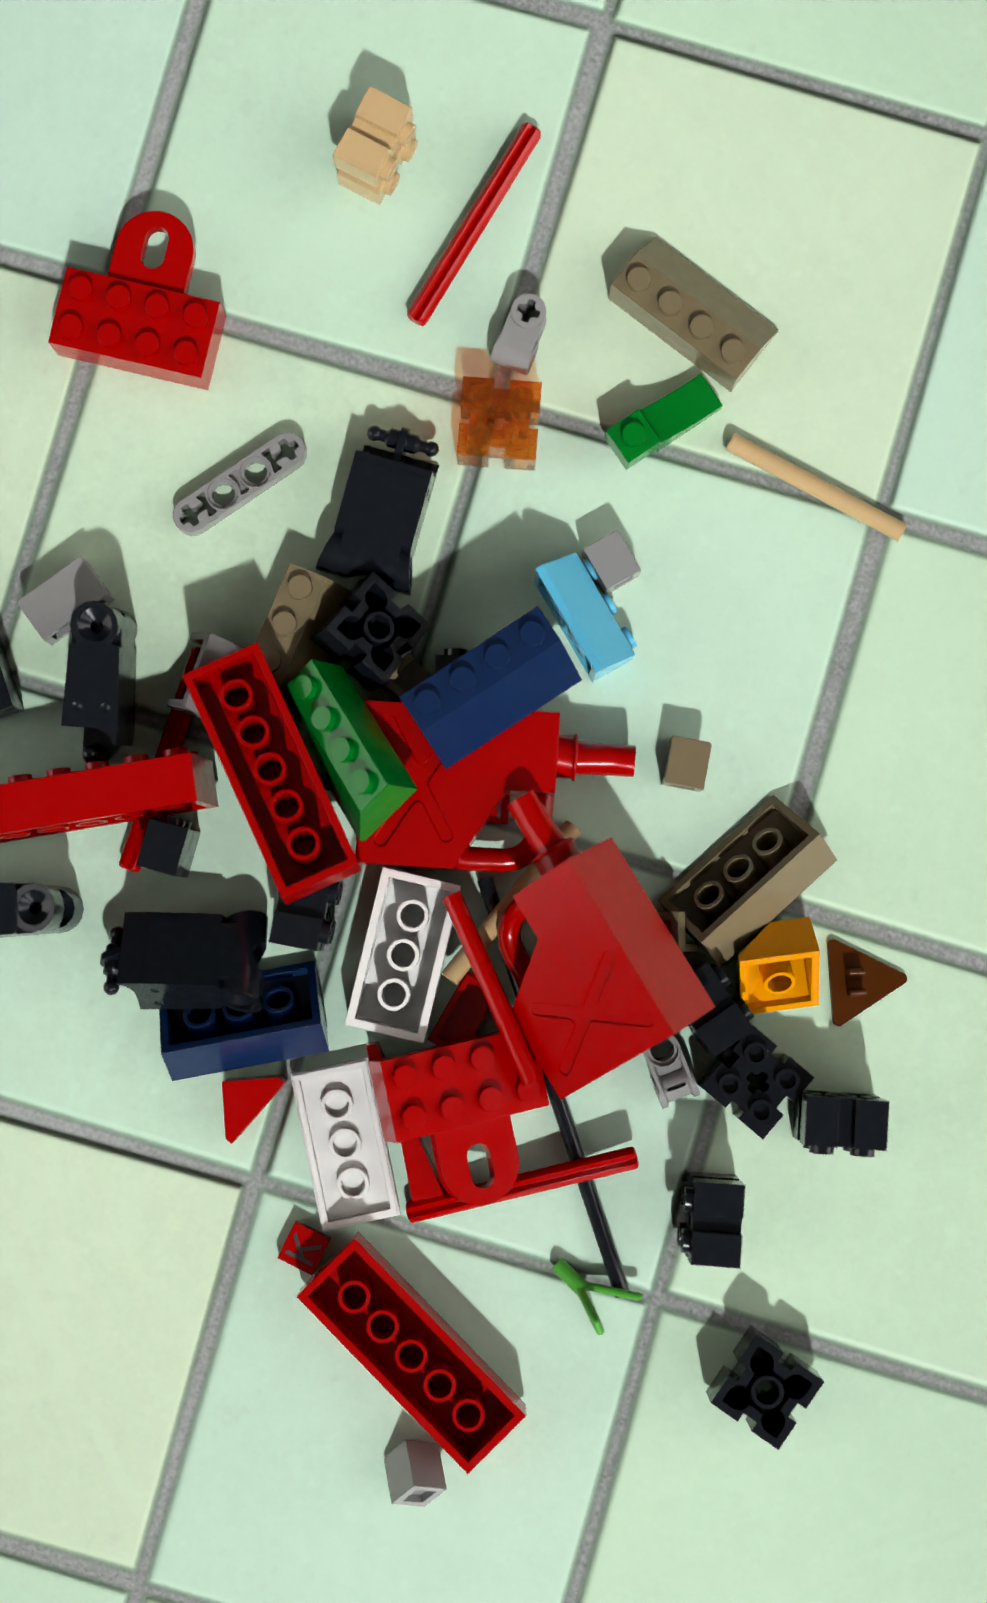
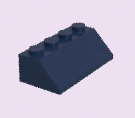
(491, 687)
(225, 1039)

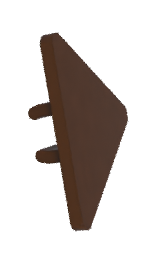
(857, 981)

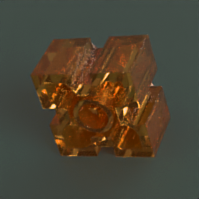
(485, 403)

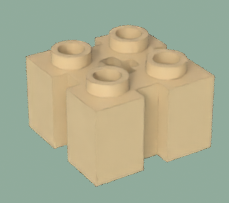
(375, 146)

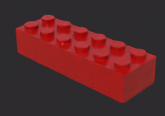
(271, 773)
(106, 794)
(413, 1352)

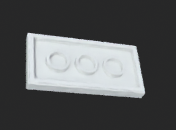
(345, 1144)

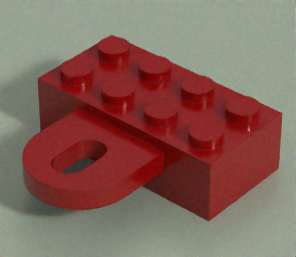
(140, 314)
(461, 1099)

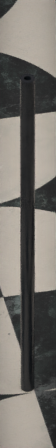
(571, 1141)

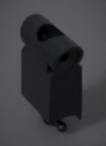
(382, 510)
(101, 679)
(37, 909)
(188, 960)

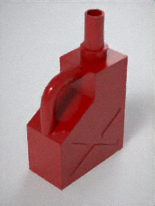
(455, 804)
(603, 962)

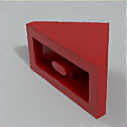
(246, 1099)

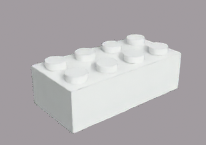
(402, 956)

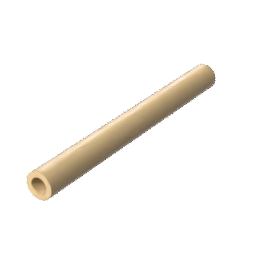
(816, 487)
(488, 928)

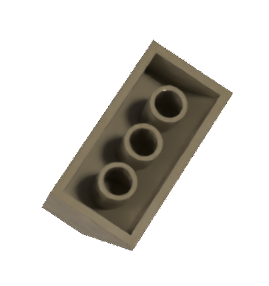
(691, 313)
(294, 617)
(748, 879)

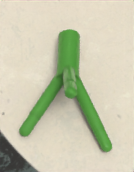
(580, 1286)

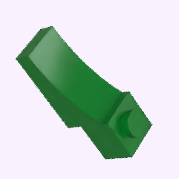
(662, 421)

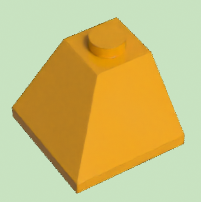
(780, 967)

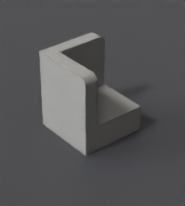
(612, 562)
(414, 1473)

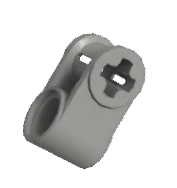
(518, 339)
(671, 1075)

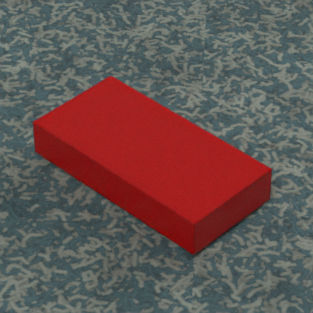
(462, 1013)

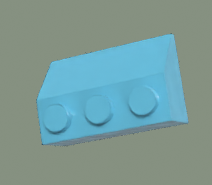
(585, 615)

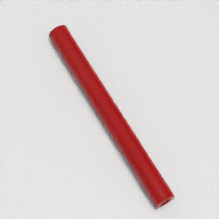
(491, 988)

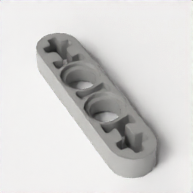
(236, 478)

